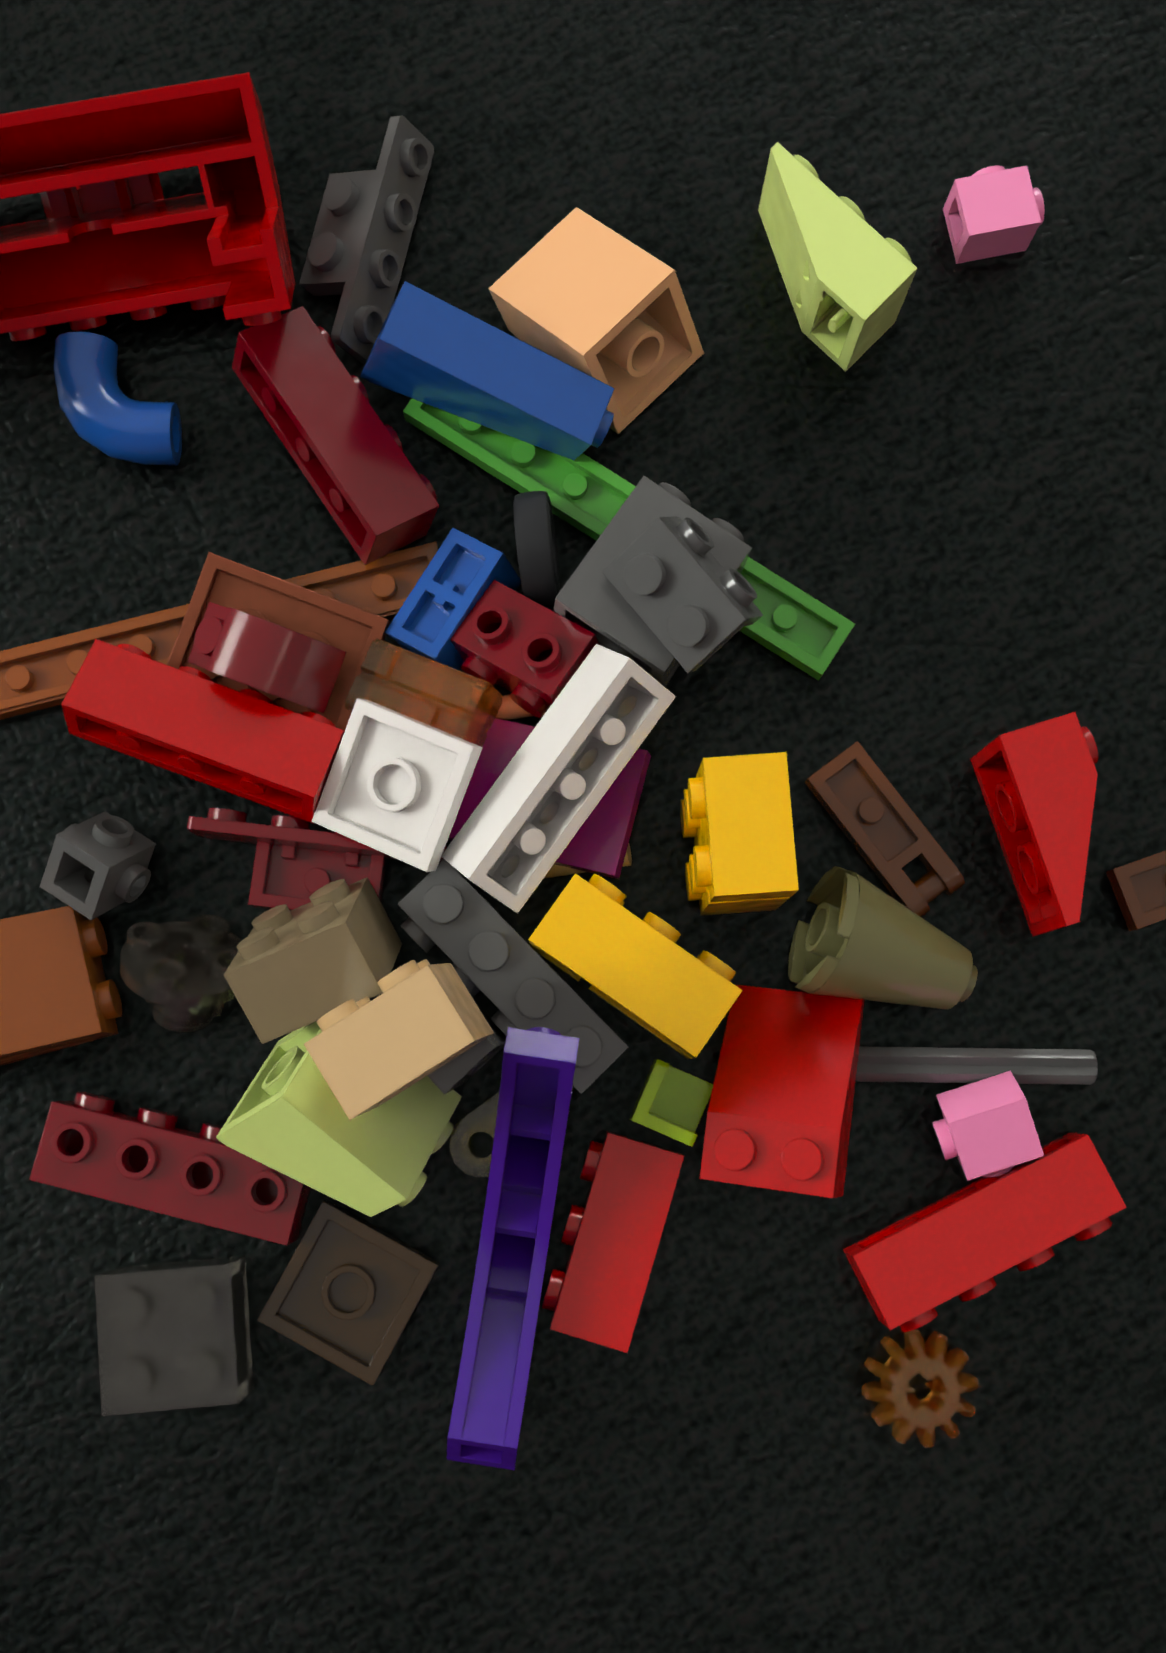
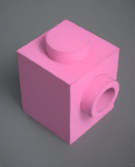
(993, 213)
(987, 1126)

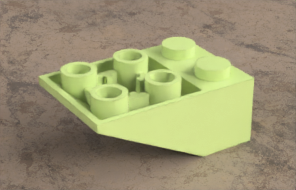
(833, 263)

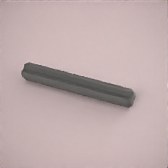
(976, 1064)

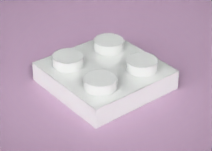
(396, 784)

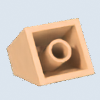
(602, 311)

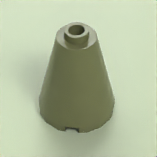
(876, 949)

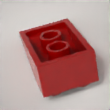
(1042, 806)
(784, 1092)

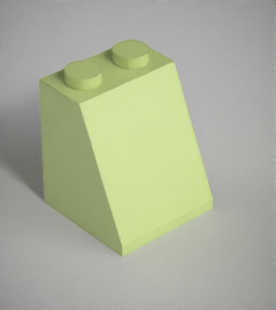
(302, 1131)

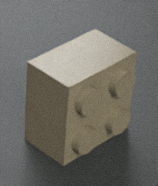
(313, 958)

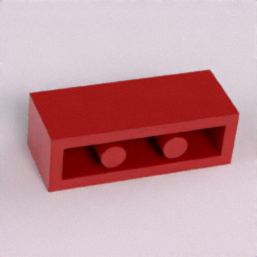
(613, 1240)

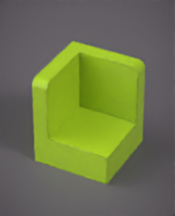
(672, 1102)

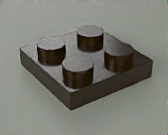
(348, 1292)

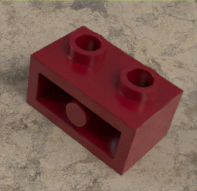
(521, 647)

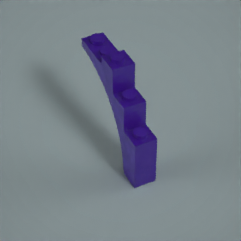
(512, 1246)

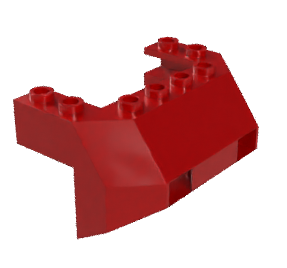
(112, 234)

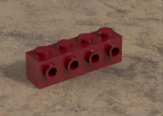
(335, 434)
(165, 1169)

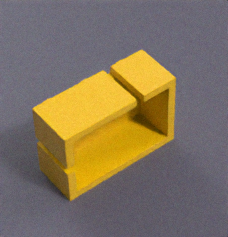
(740, 833)
(636, 964)

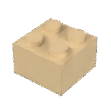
(399, 1037)

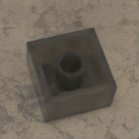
(173, 1336)

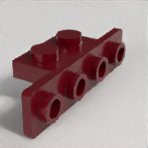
(292, 858)

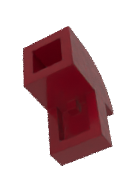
(266, 656)

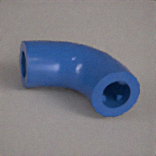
(102, 413)

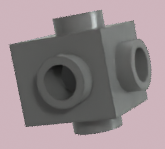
(98, 865)

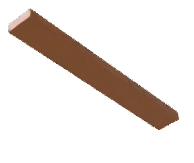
(43, 671)

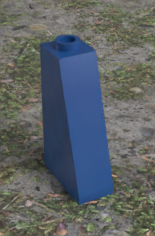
(486, 376)

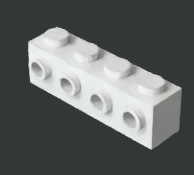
(558, 776)

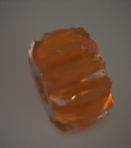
(908, 1411)

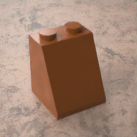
(53, 984)

